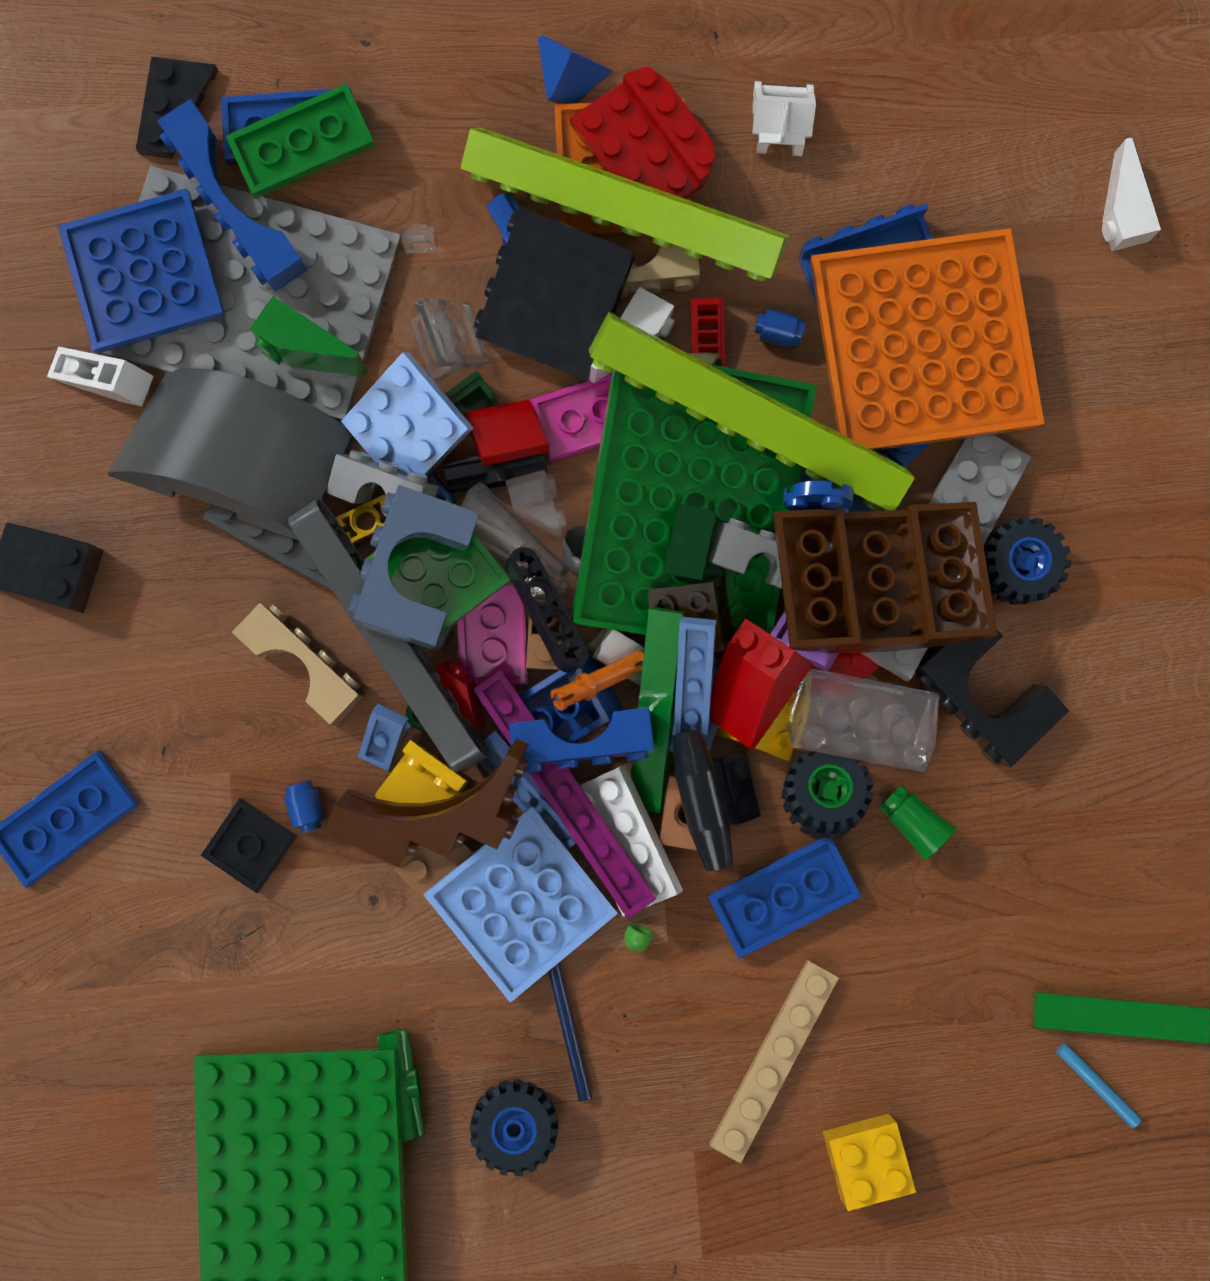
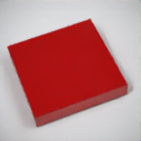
(507, 432)

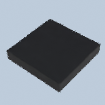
(249, 845)

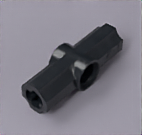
(470, 471)

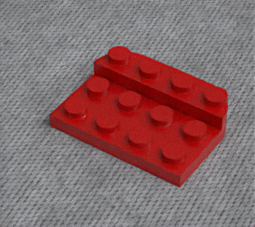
(647, 135)

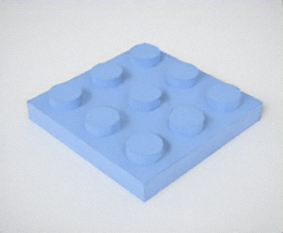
(407, 419)

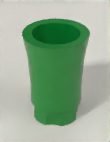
(917, 821)

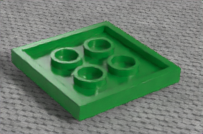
(445, 576)

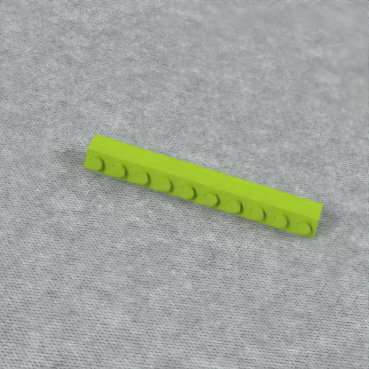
(625, 203)
(748, 412)

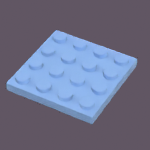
(520, 905)

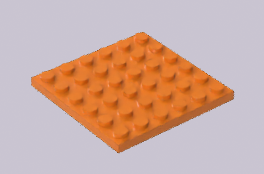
(927, 340)

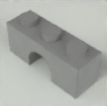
(356, 478)
(734, 547)

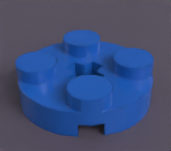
(818, 495)

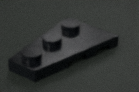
(167, 87)

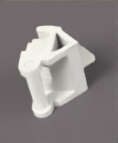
(783, 116)

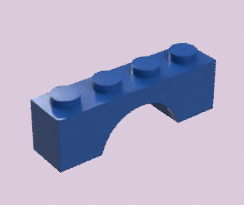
(627, 735)

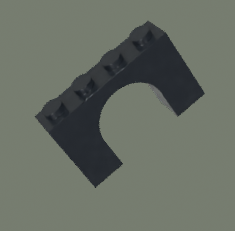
(1004, 735)

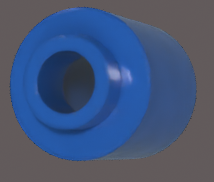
(779, 328)
(304, 806)

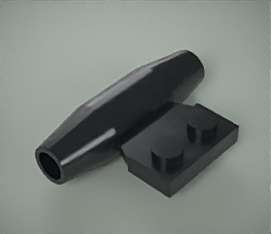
(712, 796)

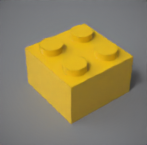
(869, 1162)

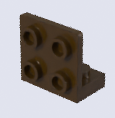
(699, 601)

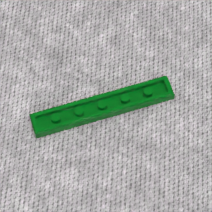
(658, 695)
(1121, 1017)

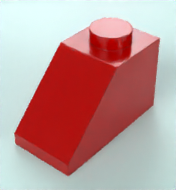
(461, 686)

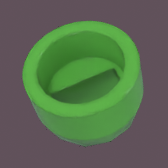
(638, 937)

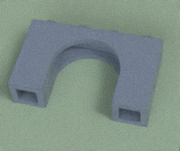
(408, 517)

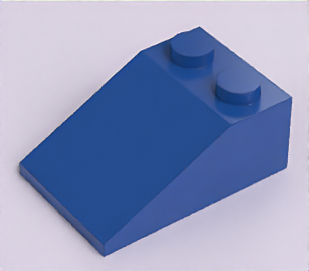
(577, 719)

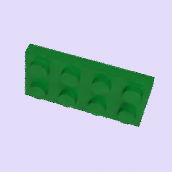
(300, 141)

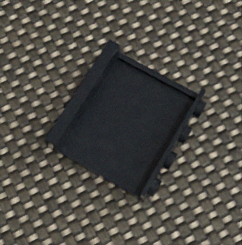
(552, 292)

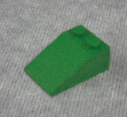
(301, 343)

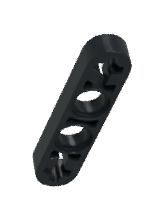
(542, 610)

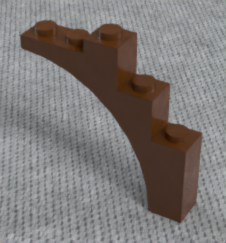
(398, 829)

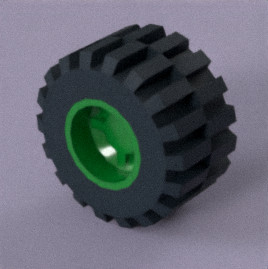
(826, 793)

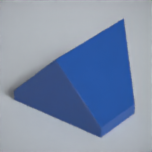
(567, 72)

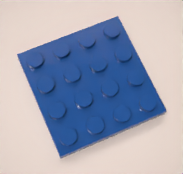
(141, 271)

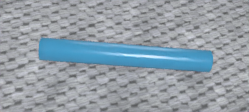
(1098, 1085)

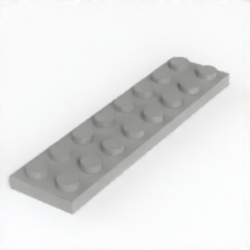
(982, 473)

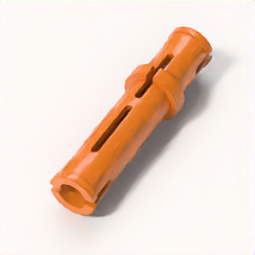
(588, 685)

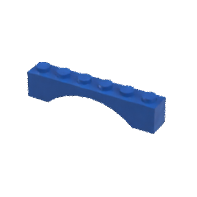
(196, 143)

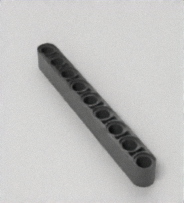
(402, 660)

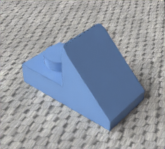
(383, 737)

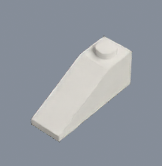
(1128, 209)
(648, 314)
(101, 375)

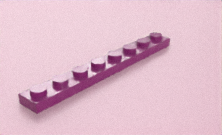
(572, 806)

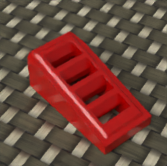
(707, 305)

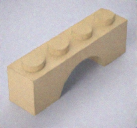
(666, 271)
(329, 692)

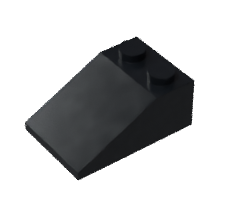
(47, 567)

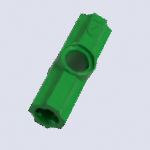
(410, 1083)

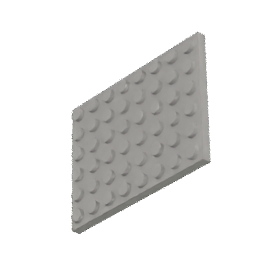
(339, 292)

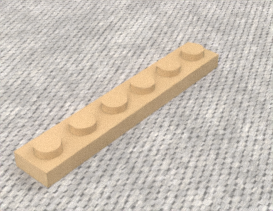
(773, 1061)

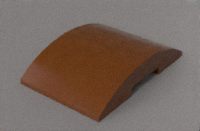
(884, 578)

